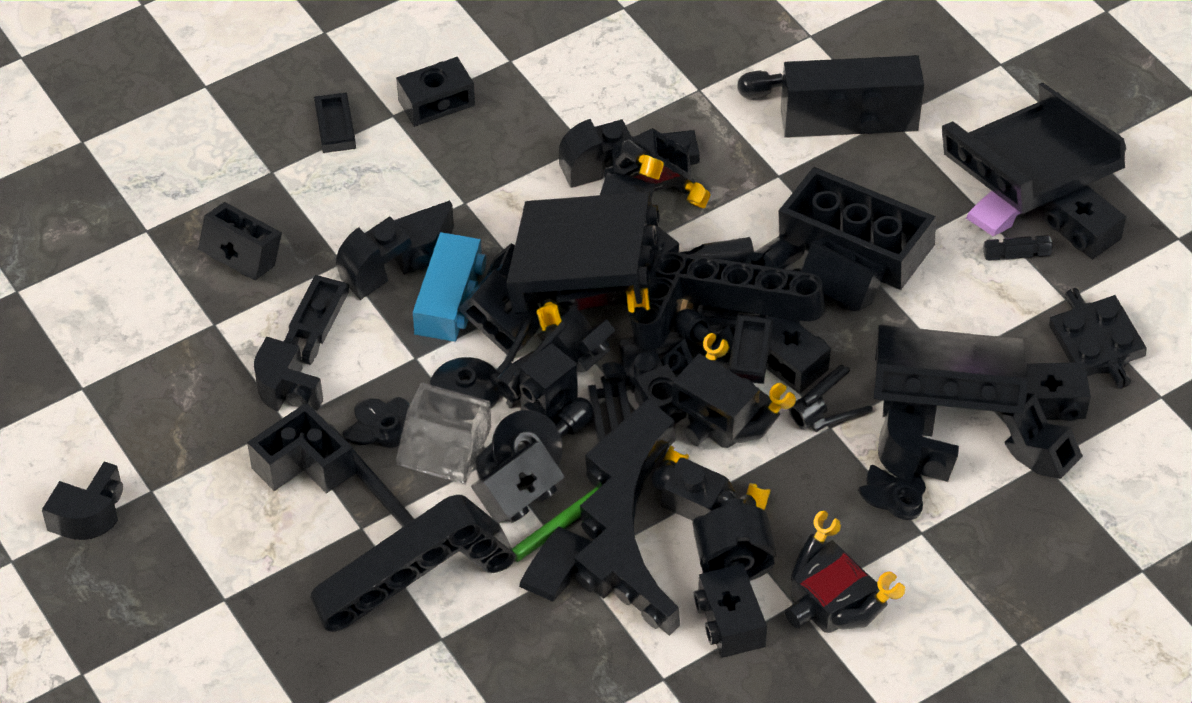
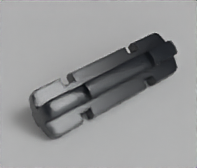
(1017, 247)

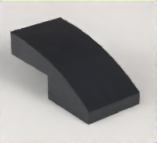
(553, 564)

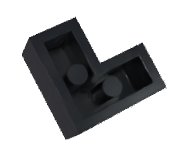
(302, 444)

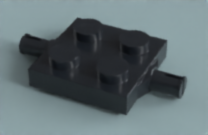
(1098, 336)

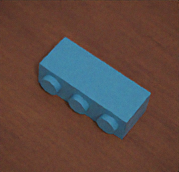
(446, 285)

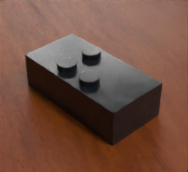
(851, 96)
(861, 221)

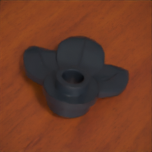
(378, 422)
(894, 494)

